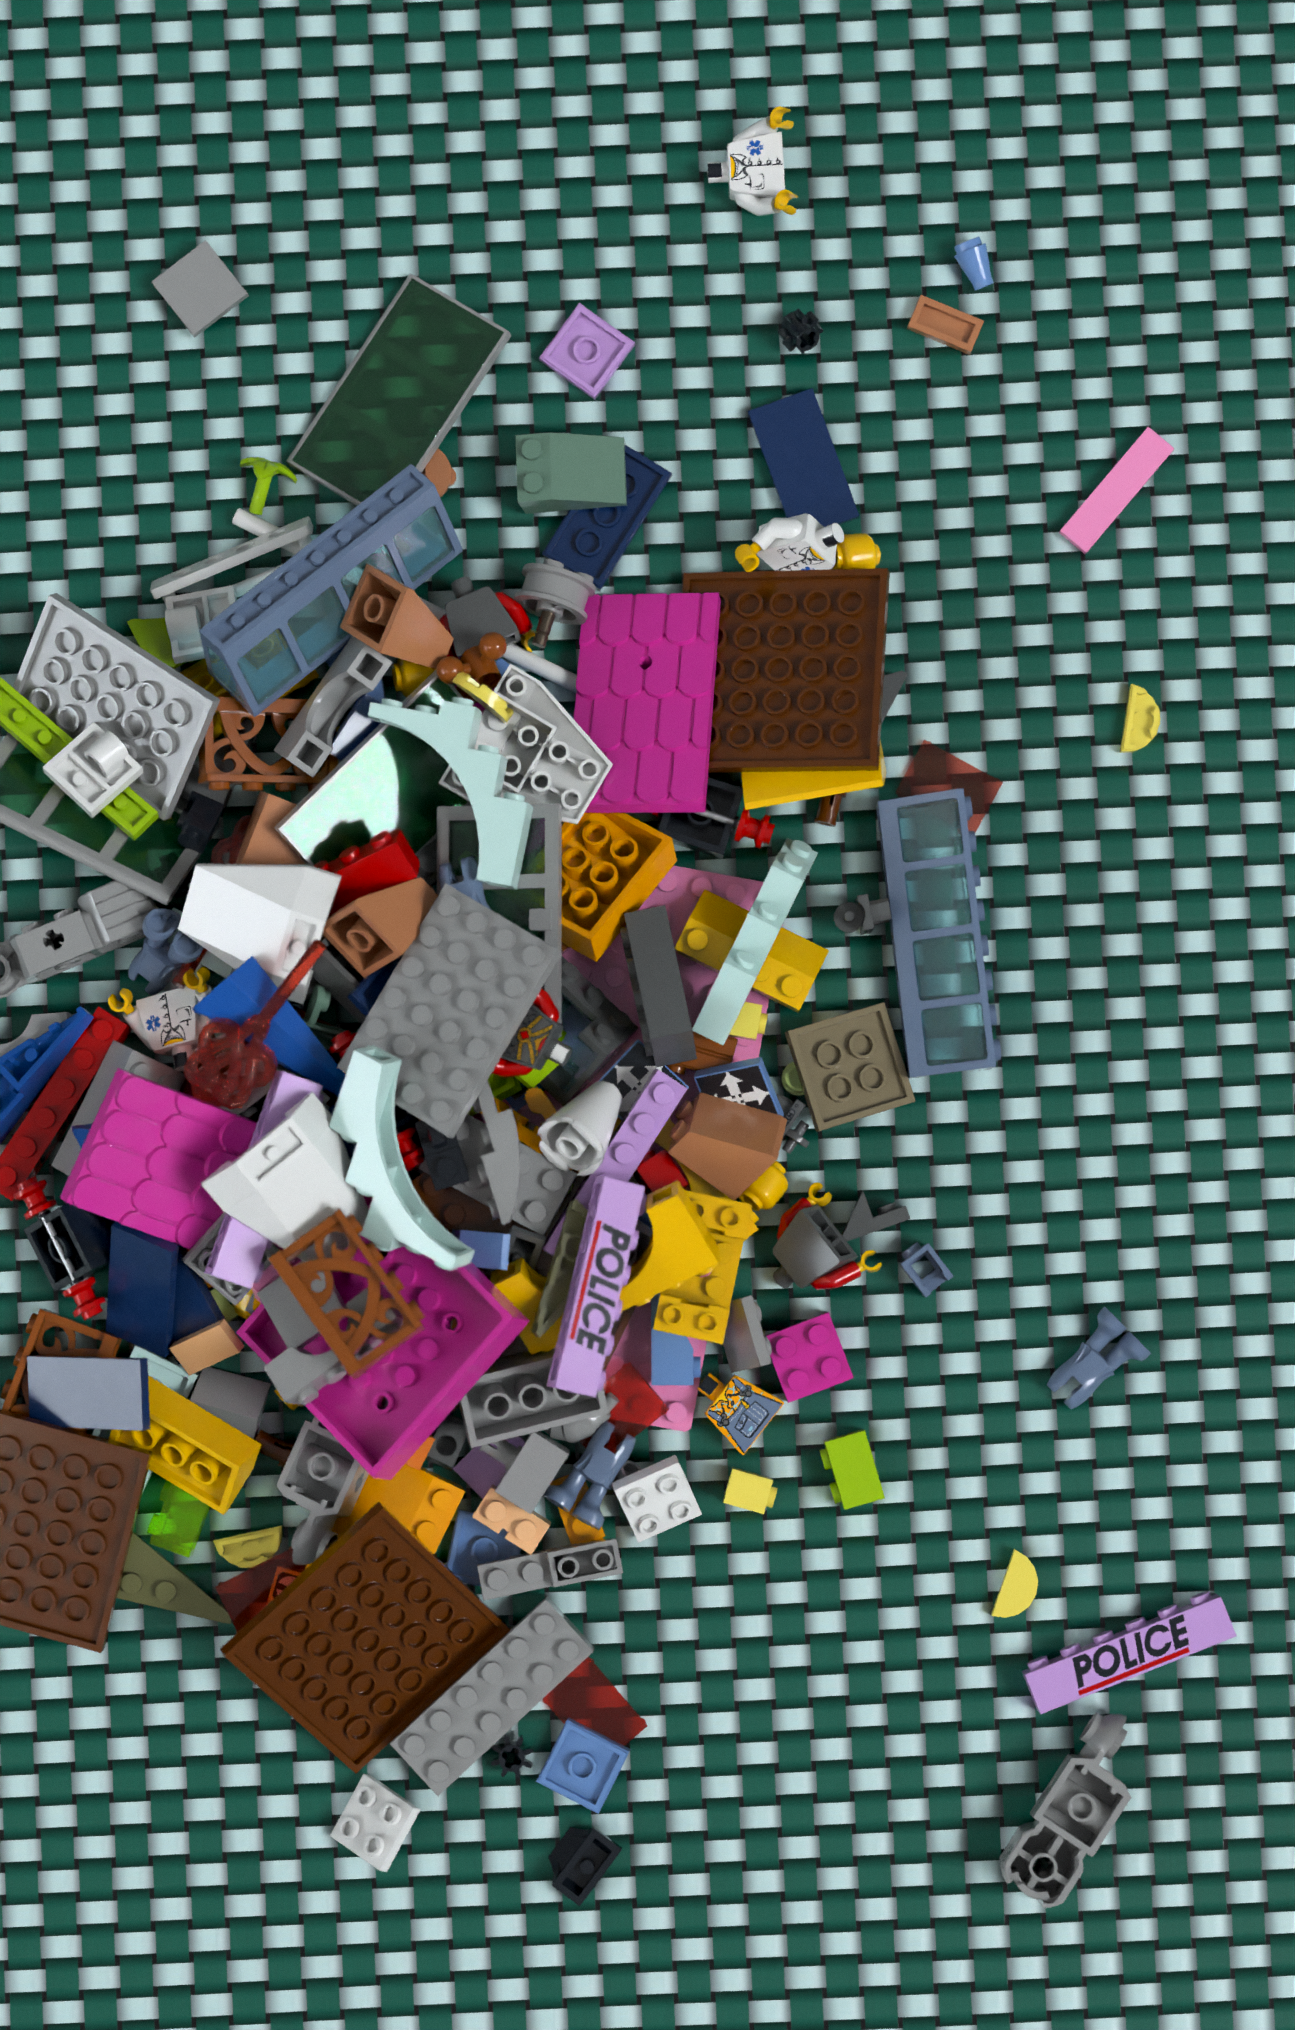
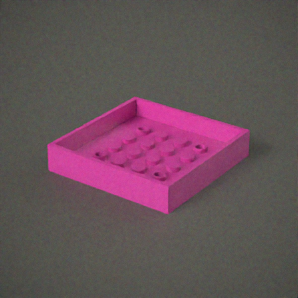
(419, 1377)

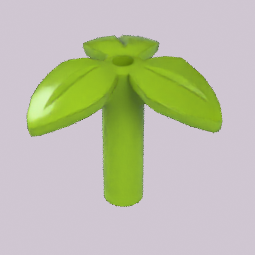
(264, 471)

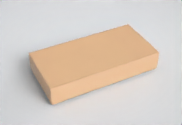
(206, 1347)

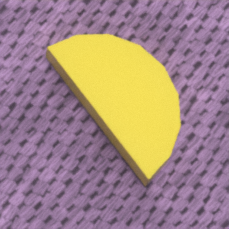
(484, 696)
(1141, 720)
(250, 1548)
(1017, 1587)

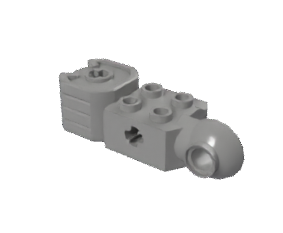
(107, 921)
(323, 1480)
(1069, 1817)

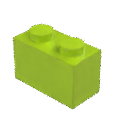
(852, 1469)

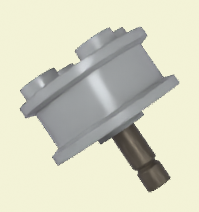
(554, 596)

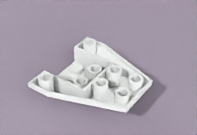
(544, 746)
(260, 913)
(291, 1180)

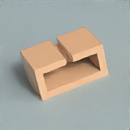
(522, 1528)

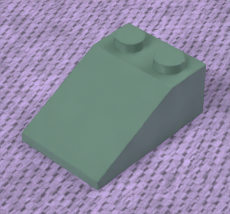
(570, 472)

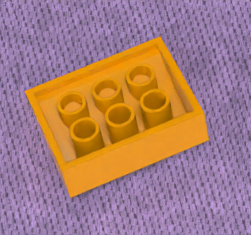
(608, 871)
(415, 1497)

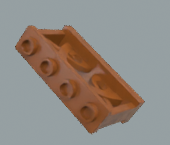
(229, 717)
(300, 1277)
(36, 1328)

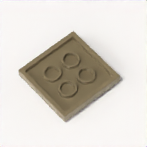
(850, 1067)

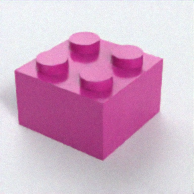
(808, 1357)

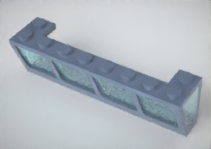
(296, 612)
(937, 934)

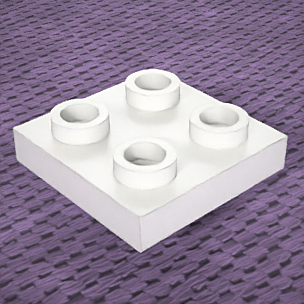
(190, 613)
(93, 769)
(656, 1498)
(375, 1822)

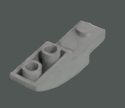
(502, 1166)
(549, 1568)

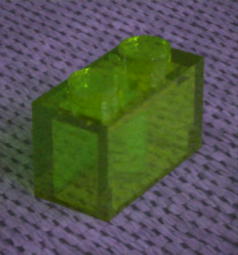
(179, 1521)

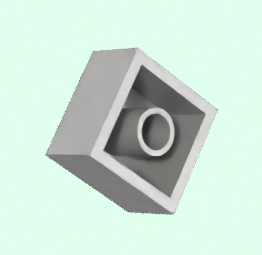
(527, 1468)

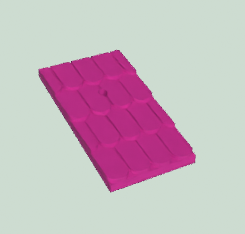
(649, 697)
(150, 1157)

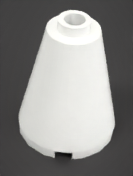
(582, 1129)

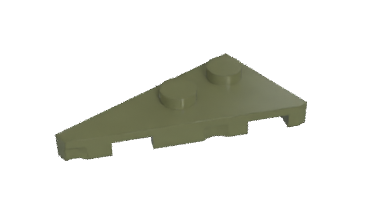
(561, 1270)
(157, 1583)

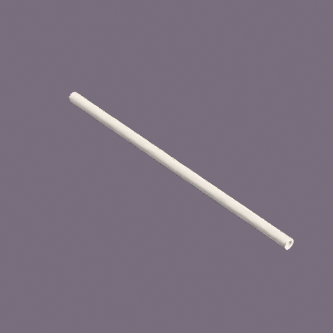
(513, 652)

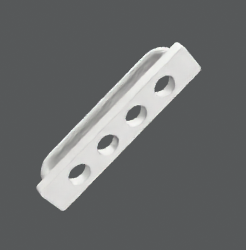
(295, 531)

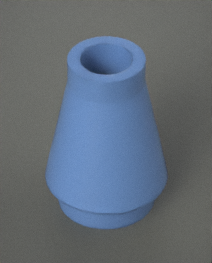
(974, 262)

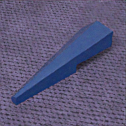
(289, 1037)
(32, 1064)

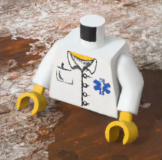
(757, 167)
(792, 545)
(167, 1019)

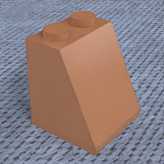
(395, 620)
(262, 842)
(380, 924)
(726, 1141)

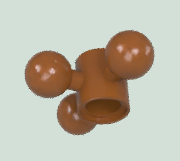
(477, 662)

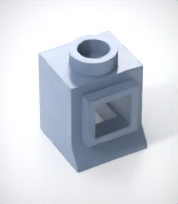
(934, 1278)

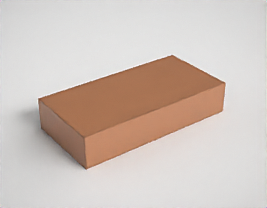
(945, 324)

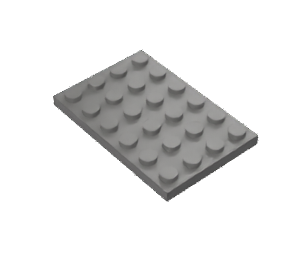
(90, 673)
(454, 1006)

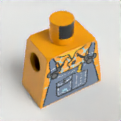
(739, 1409)

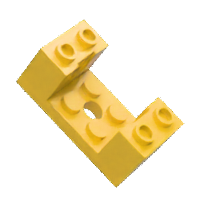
(703, 1303)

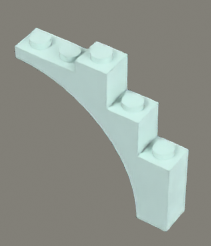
(500, 821)
(755, 940)
(377, 1170)

